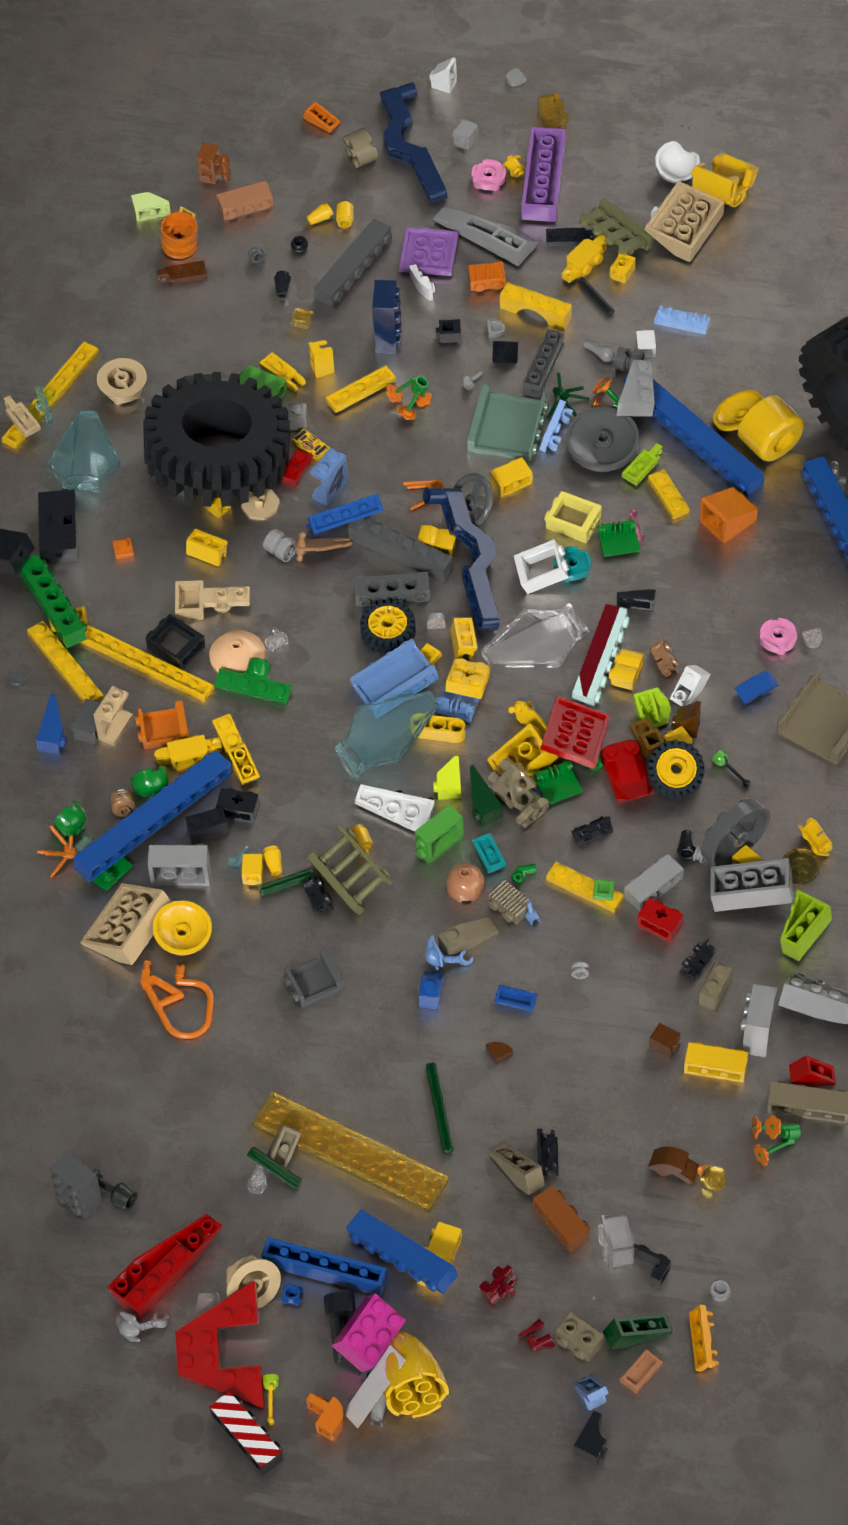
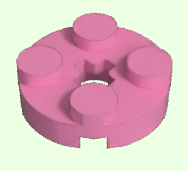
(492, 182)
(775, 644)

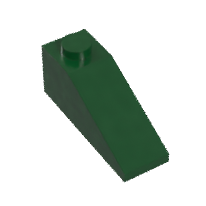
(484, 803)
(635, 1330)

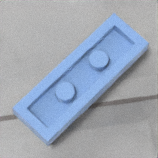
(682, 320)
(555, 426)

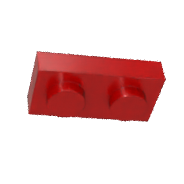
(297, 467)

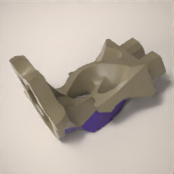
(511, 783)

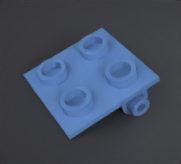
(457, 706)

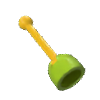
(270, 1383)

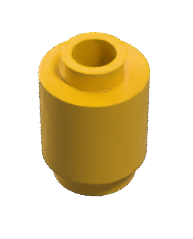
(344, 214)
(363, 837)

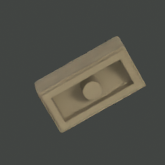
(284, 1145)

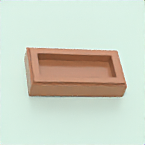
(641, 1371)

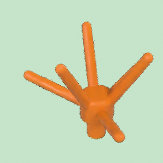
(68, 850)

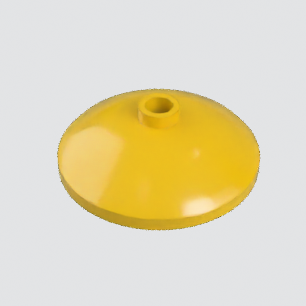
(734, 408)
(185, 918)

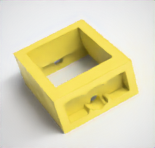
(568, 529)

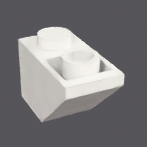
(690, 685)

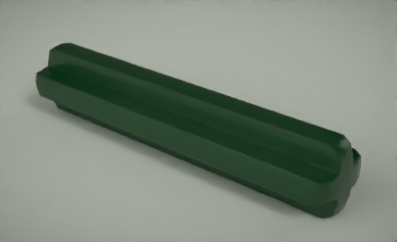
(285, 882)
(274, 1167)

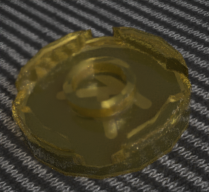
(803, 865)

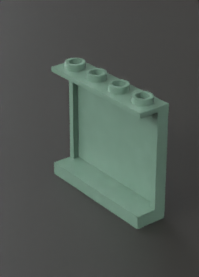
(506, 425)

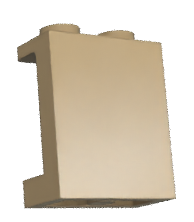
(111, 718)

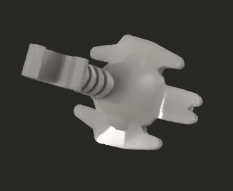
(130, 1327)

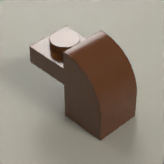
(674, 1161)

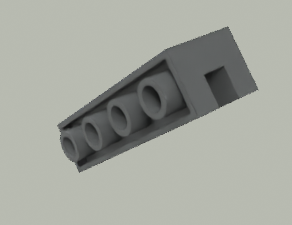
(543, 364)

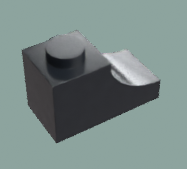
(590, 1443)

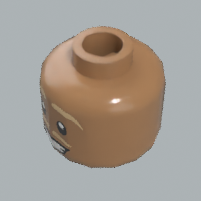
(122, 802)

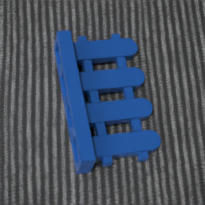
(345, 514)

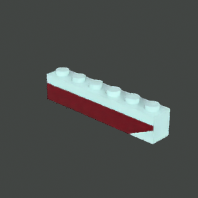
(600, 656)

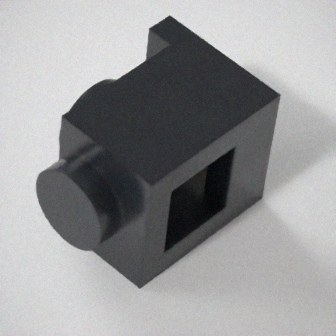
(449, 331)

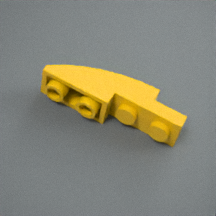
(235, 749)

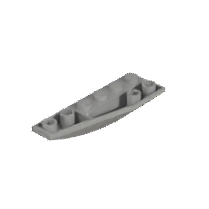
(491, 235)
(815, 998)

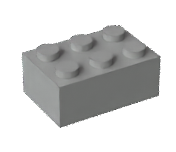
(179, 865)

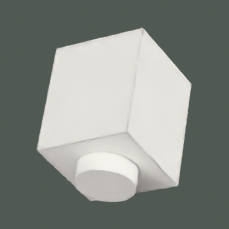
(646, 343)

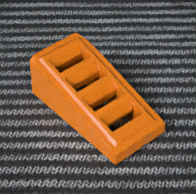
(321, 111)

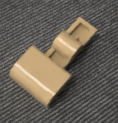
(193, 597)

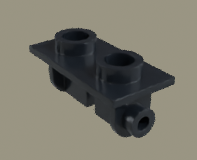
(593, 831)
(315, 887)
(701, 952)

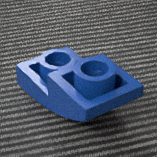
(755, 686)

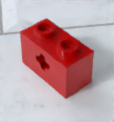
(660, 919)

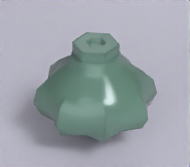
(84, 842)

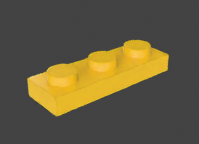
(668, 494)

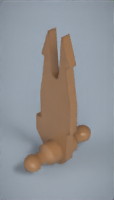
(305, 544)

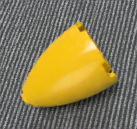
(419, 1371)

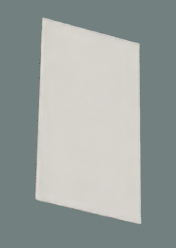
(370, 1390)

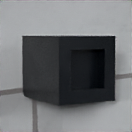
(505, 352)

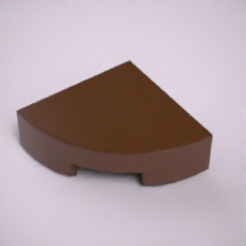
(499, 1050)

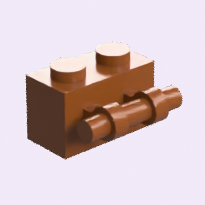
(212, 165)

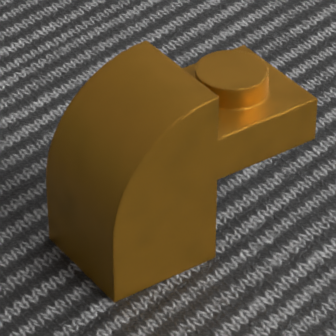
(646, 736)

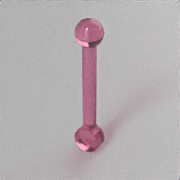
(633, 513)

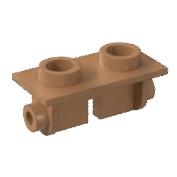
(662, 651)

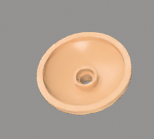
(226, 657)

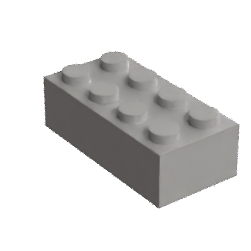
(751, 884)

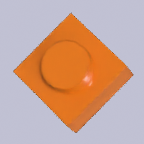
(122, 548)

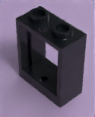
(187, 653)

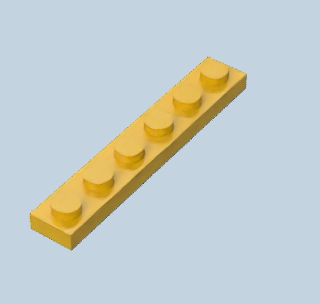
(64, 662)

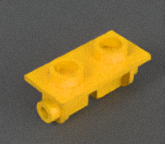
(820, 844)

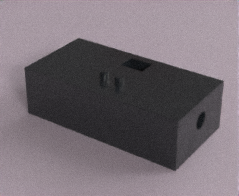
(58, 526)
(14, 551)

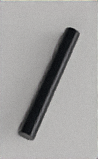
(602, 302)

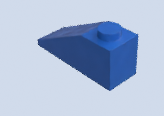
(51, 733)

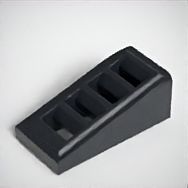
(637, 599)

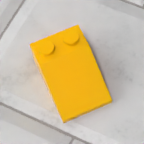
(524, 749)

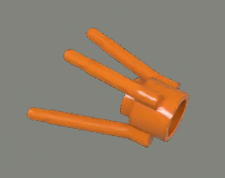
(437, 483)

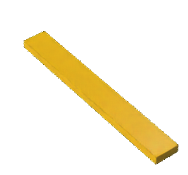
(56, 388)
(148, 664)

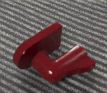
(536, 1344)

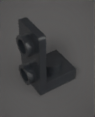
(660, 1261)

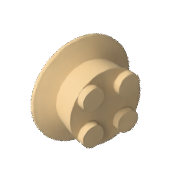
(122, 380)
(254, 1269)

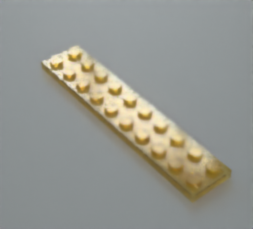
(354, 1153)

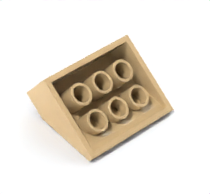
(685, 220)
(126, 923)

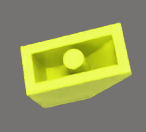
(448, 780)

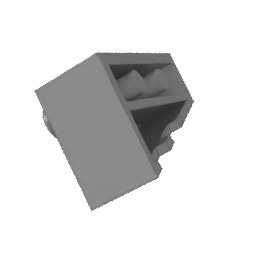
(638, 391)
(758, 1019)

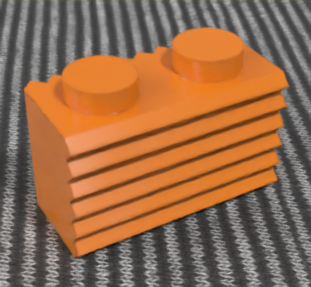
(486, 276)

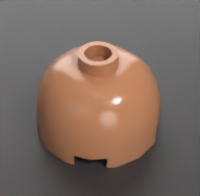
(465, 882)

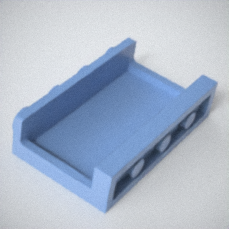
(394, 675)

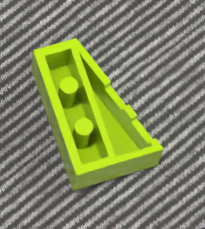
(804, 925)

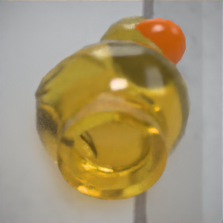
(712, 1176)

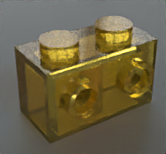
(552, 111)

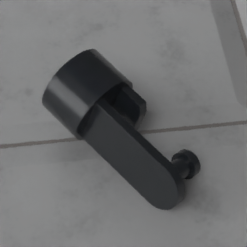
(338, 1306)

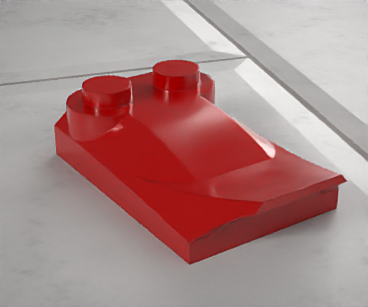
(626, 770)

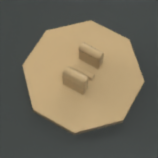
(261, 507)

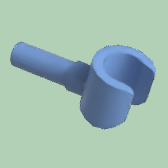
(531, 915)

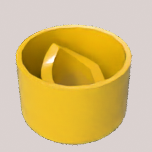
(771, 428)

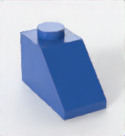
(430, 989)

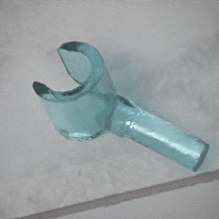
(235, 862)

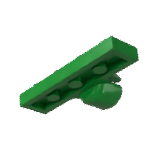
(254, 682)

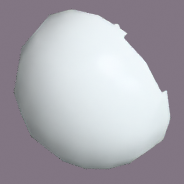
(675, 163)

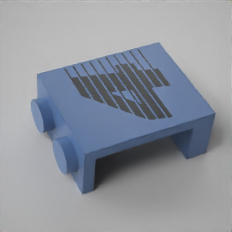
(334, 476)

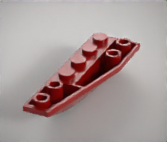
(162, 1267)

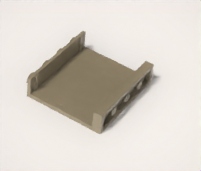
(818, 719)

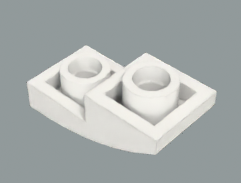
(421, 283)

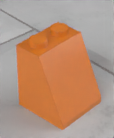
(727, 513)

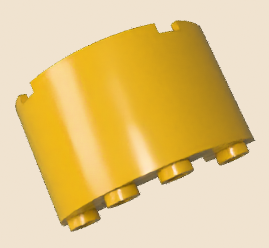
(727, 180)

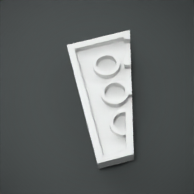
(398, 807)

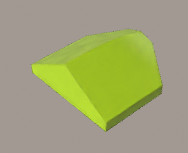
(652, 705)

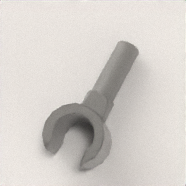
(469, 381)

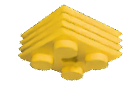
(467, 678)

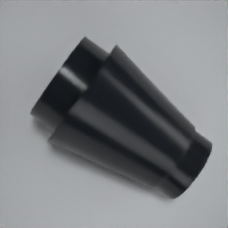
(282, 282)
(686, 845)

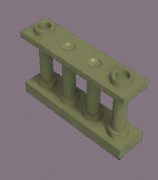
(331, 874)

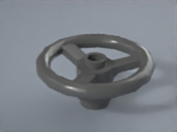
(475, 502)

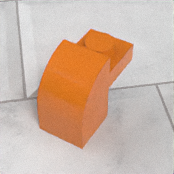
(331, 1415)

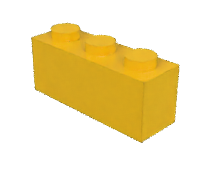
(716, 1062)
(444, 1242)

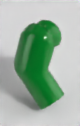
(521, 872)

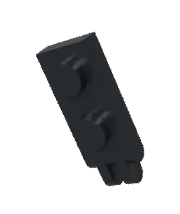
(567, 236)

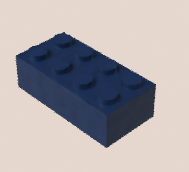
(386, 316)

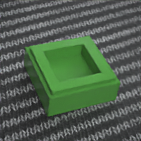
(603, 890)

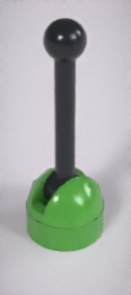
(721, 759)

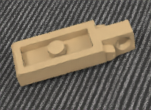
(21, 417)

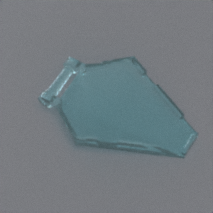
(84, 454)
(386, 730)

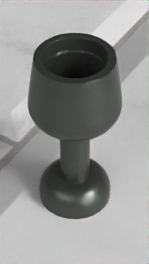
(121, 1194)

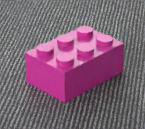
(368, 1333)

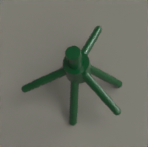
(563, 394)

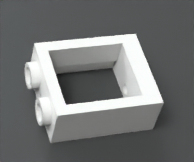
(537, 554)

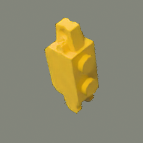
(584, 258)
(186, 752)

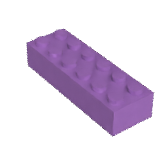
(543, 174)

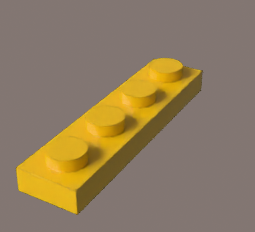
(360, 389)
(580, 885)

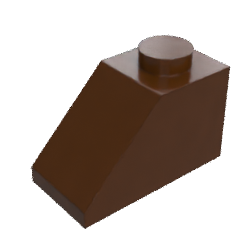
(689, 718)

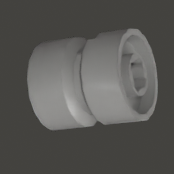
(280, 545)

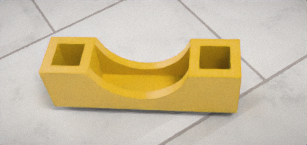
(554, 311)

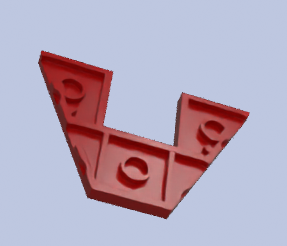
(199, 1348)

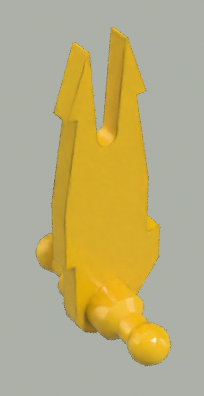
(526, 715)

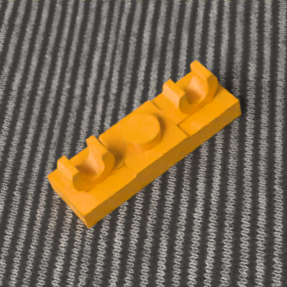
(702, 1338)

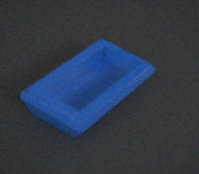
(515, 998)

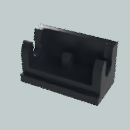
(547, 1152)

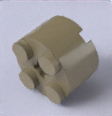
(360, 147)

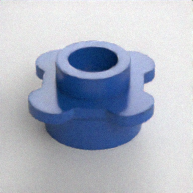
(292, 1289)

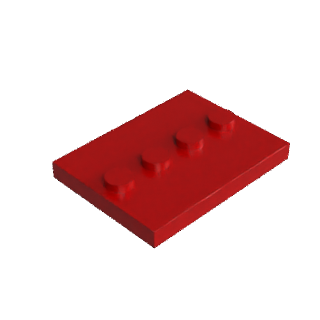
(575, 732)

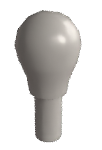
(605, 353)

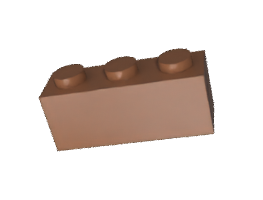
(245, 200)

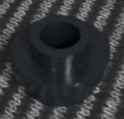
(299, 244)

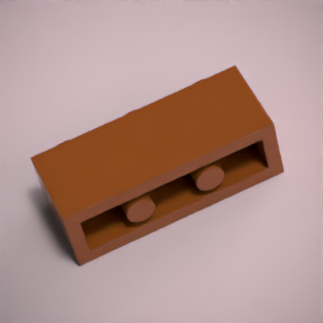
(561, 1218)

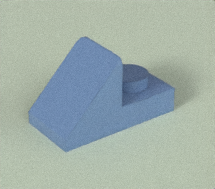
(591, 1392)

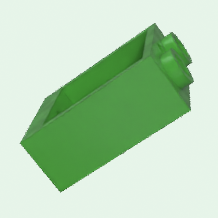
(439, 834)

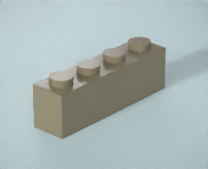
(808, 1102)

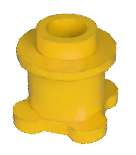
(514, 165)

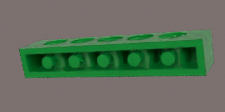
(52, 601)

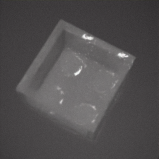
(616, 1241)

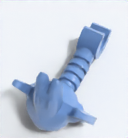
(436, 957)

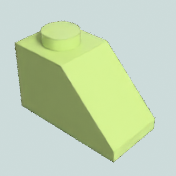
(149, 206)

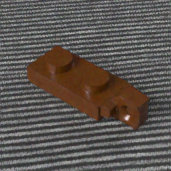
(183, 272)

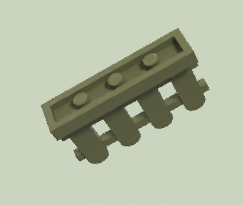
(624, 224)

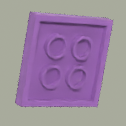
(430, 250)

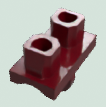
(501, 1286)

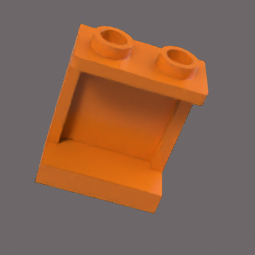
(162, 726)

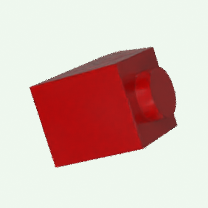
(812, 1072)

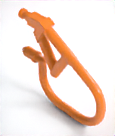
(148, 981)

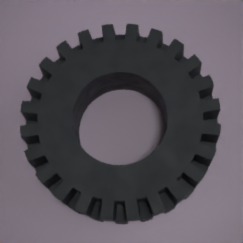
(827, 377)
(216, 470)

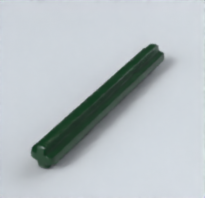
(439, 1108)

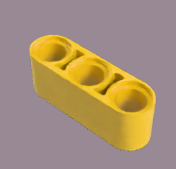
(447, 729)

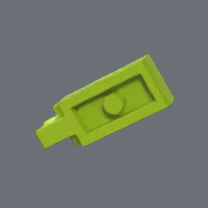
(642, 464)

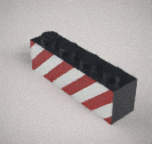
(246, 1433)

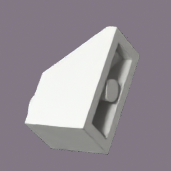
(444, 76)

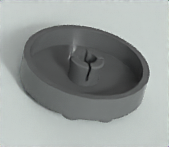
(733, 830)

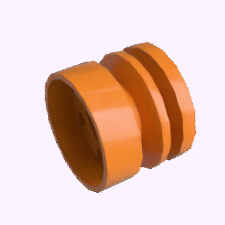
(179, 235)

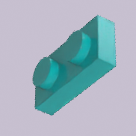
(489, 853)

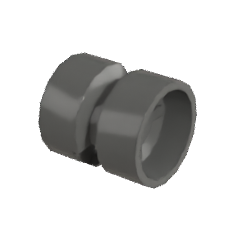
(625, 357)

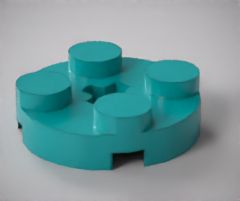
(580, 569)

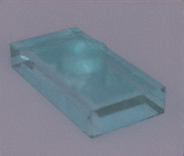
(42, 404)

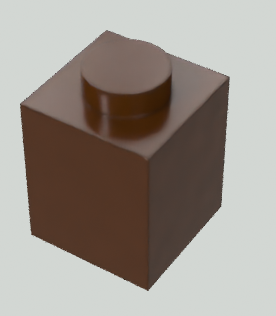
(665, 1040)

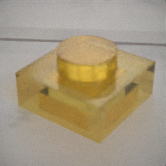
(301, 318)

